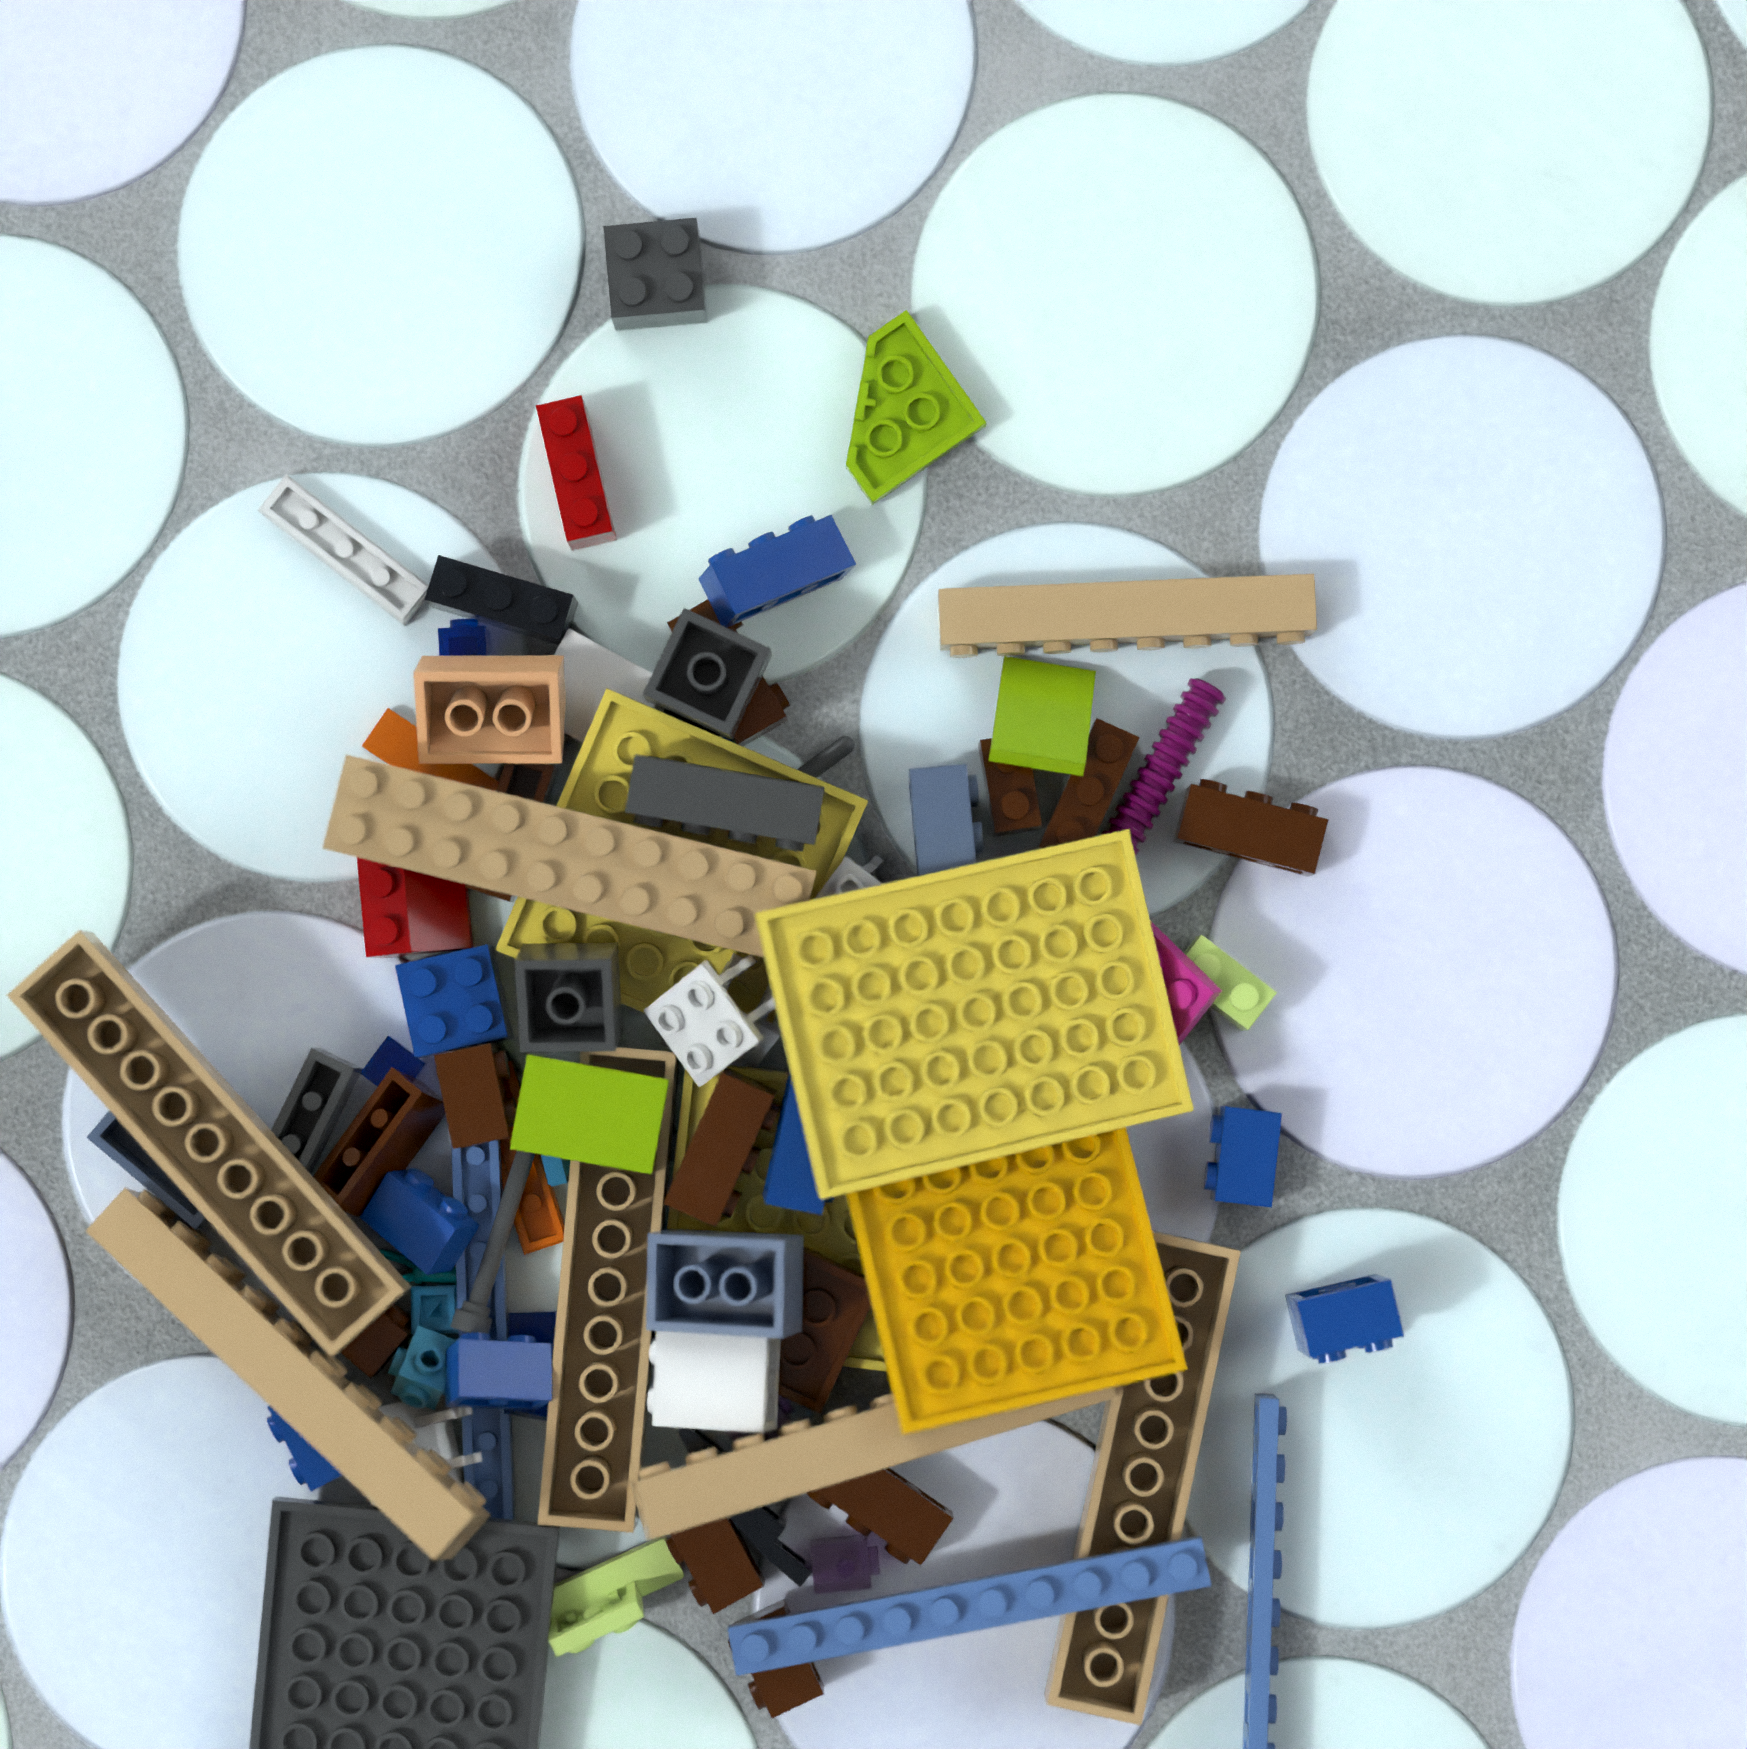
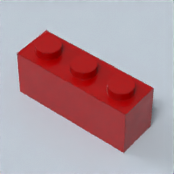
(576, 472)

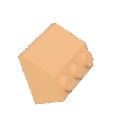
(490, 709)

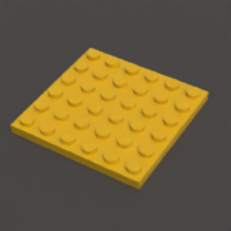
(1015, 1282)

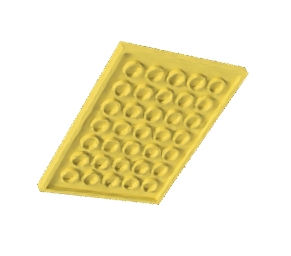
(973, 1013)

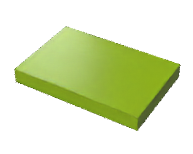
(1043, 716)
(589, 1114)

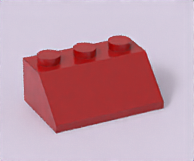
(411, 912)

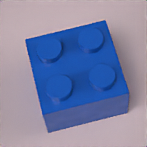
(454, 1001)
(1345, 1317)

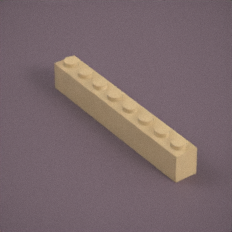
(1127, 613)

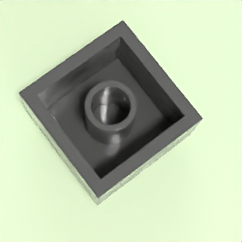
(655, 274)
(707, 674)
(568, 997)

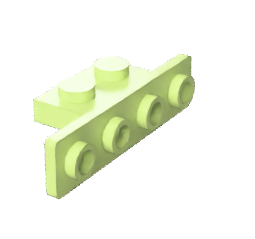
(609, 1595)

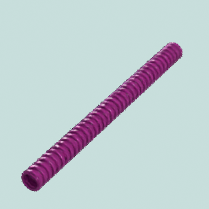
(1166, 761)

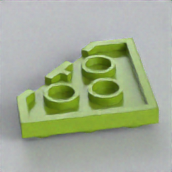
(905, 410)

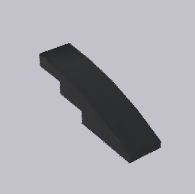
(758, 1524)

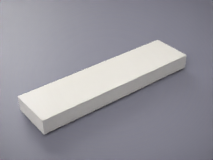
(345, 549)

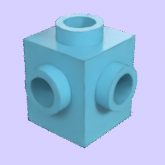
(421, 1369)

